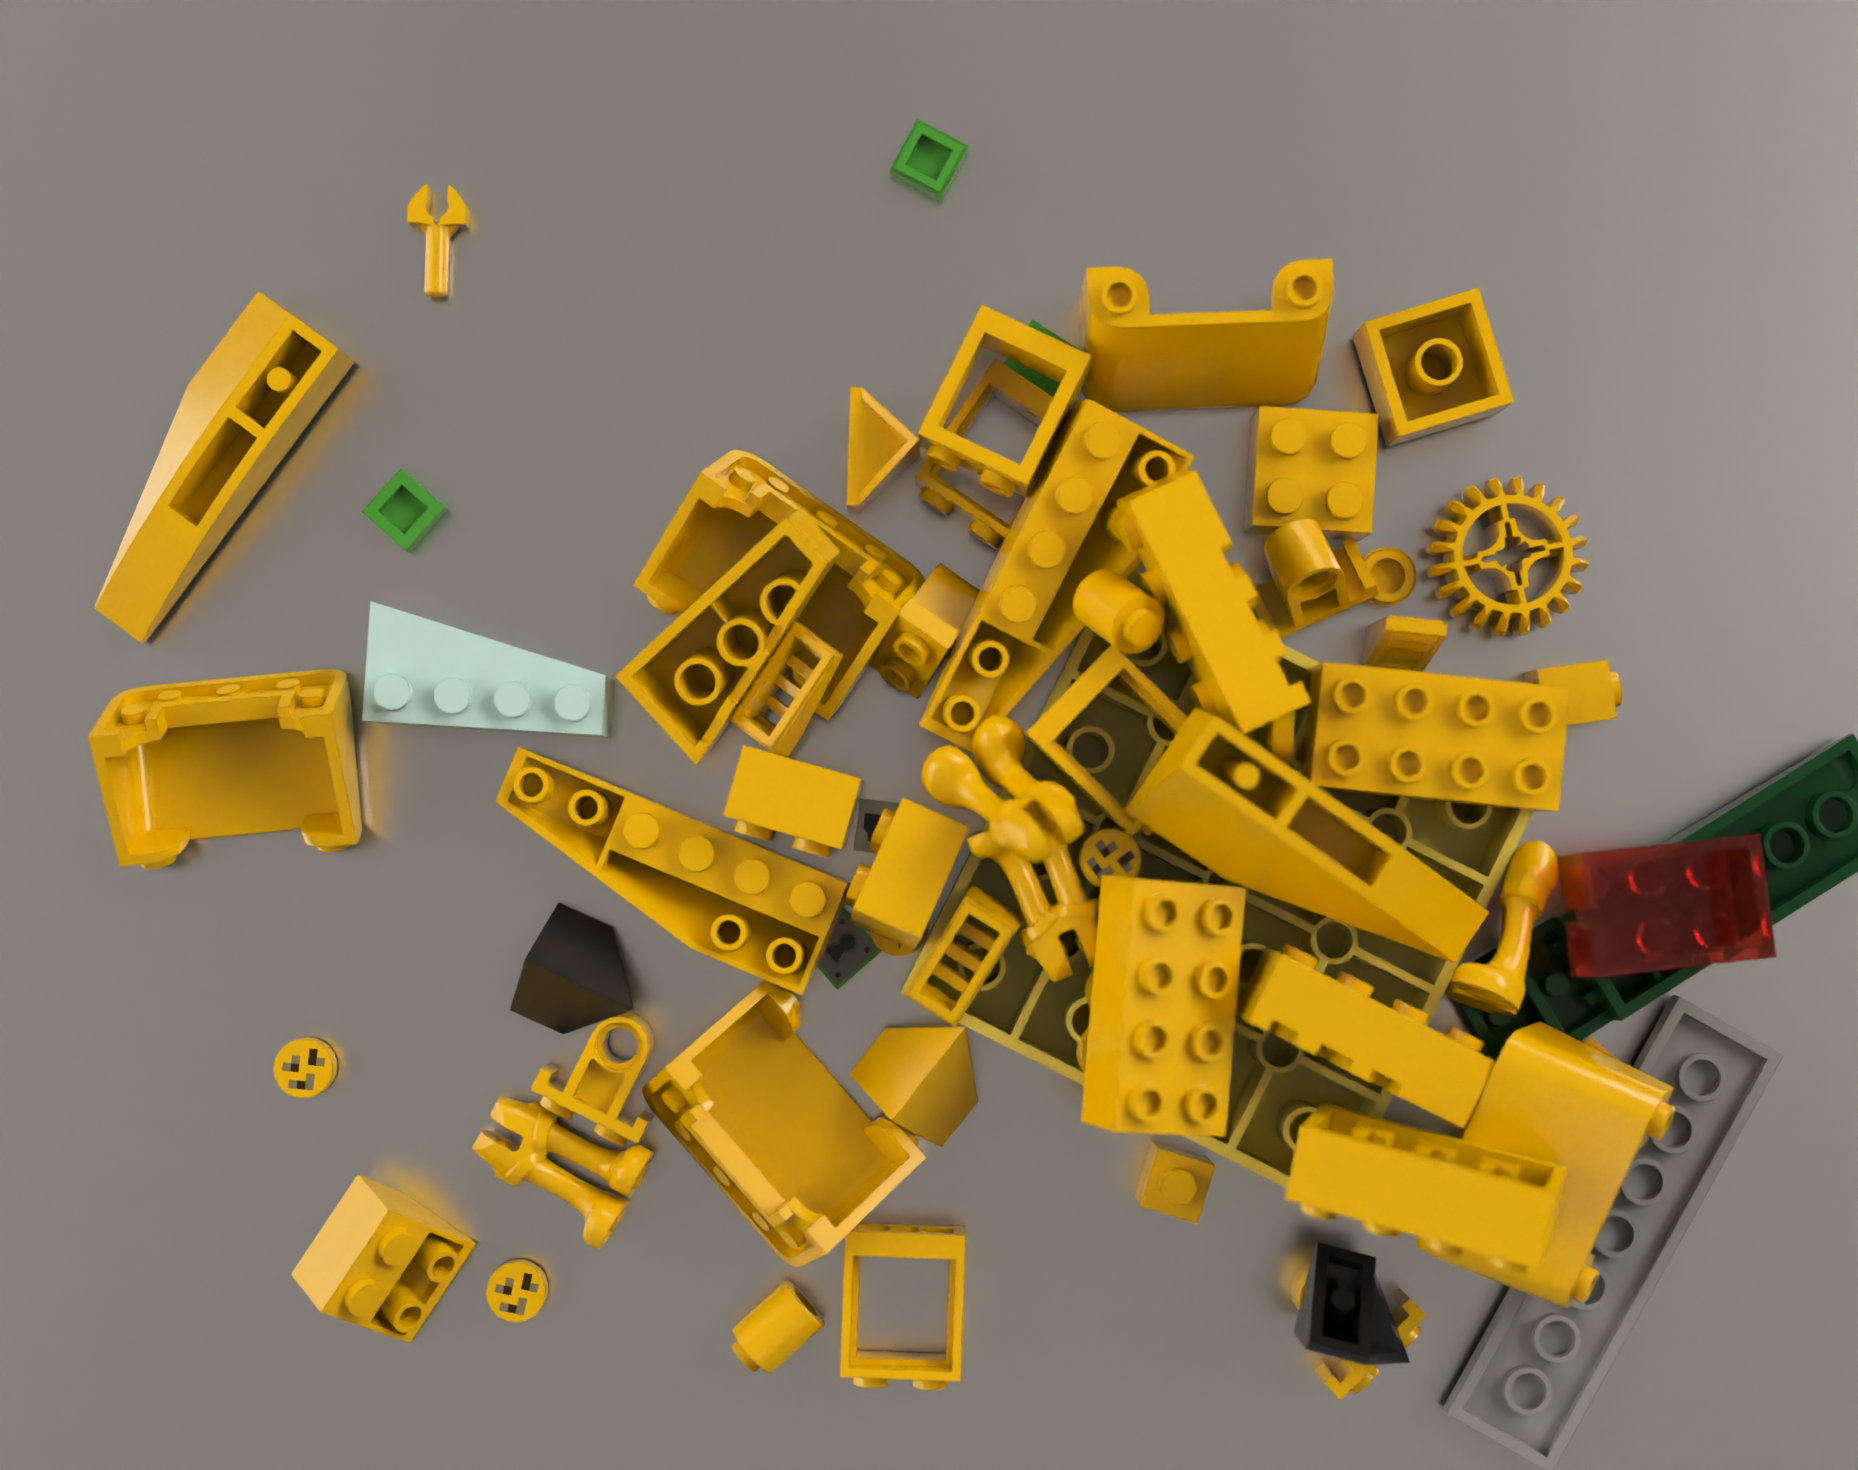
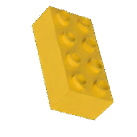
(1436, 736)
(1163, 1006)
(1426, 1187)

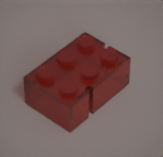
(1667, 906)

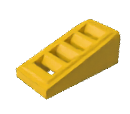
(1402, 642)
(750, 712)
(991, 913)

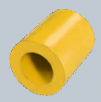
(1118, 611)
(776, 1328)

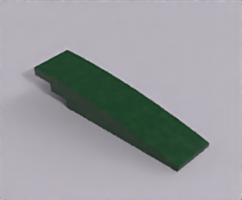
(1807, 847)

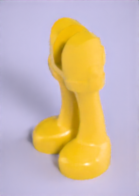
(1000, 756)
(1523, 896)
(1044, 920)
(529, 1163)

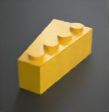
(1207, 603)
(1365, 1036)

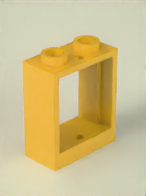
(1027, 348)
(1019, 395)
(1074, 700)
(925, 1370)

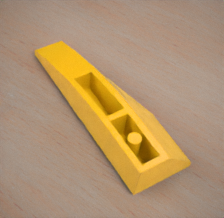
(217, 455)
(1054, 543)
(1295, 842)
(683, 872)

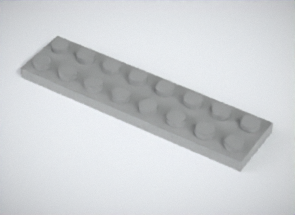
(1548, 1361)

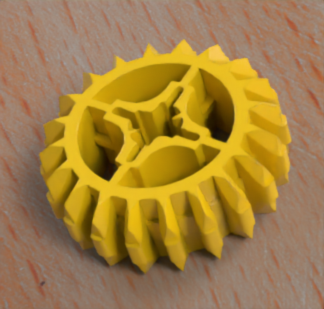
(1502, 531)

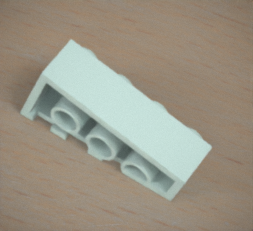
(461, 680)

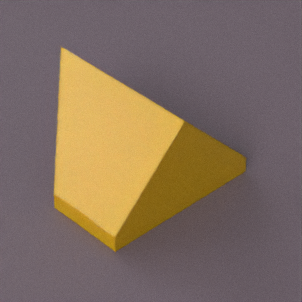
(877, 449)
(920, 1079)

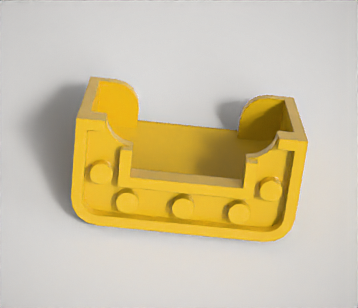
(1203, 356)
(731, 512)
(228, 763)
(1576, 1111)
(779, 1128)

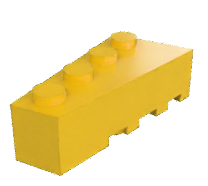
(720, 644)

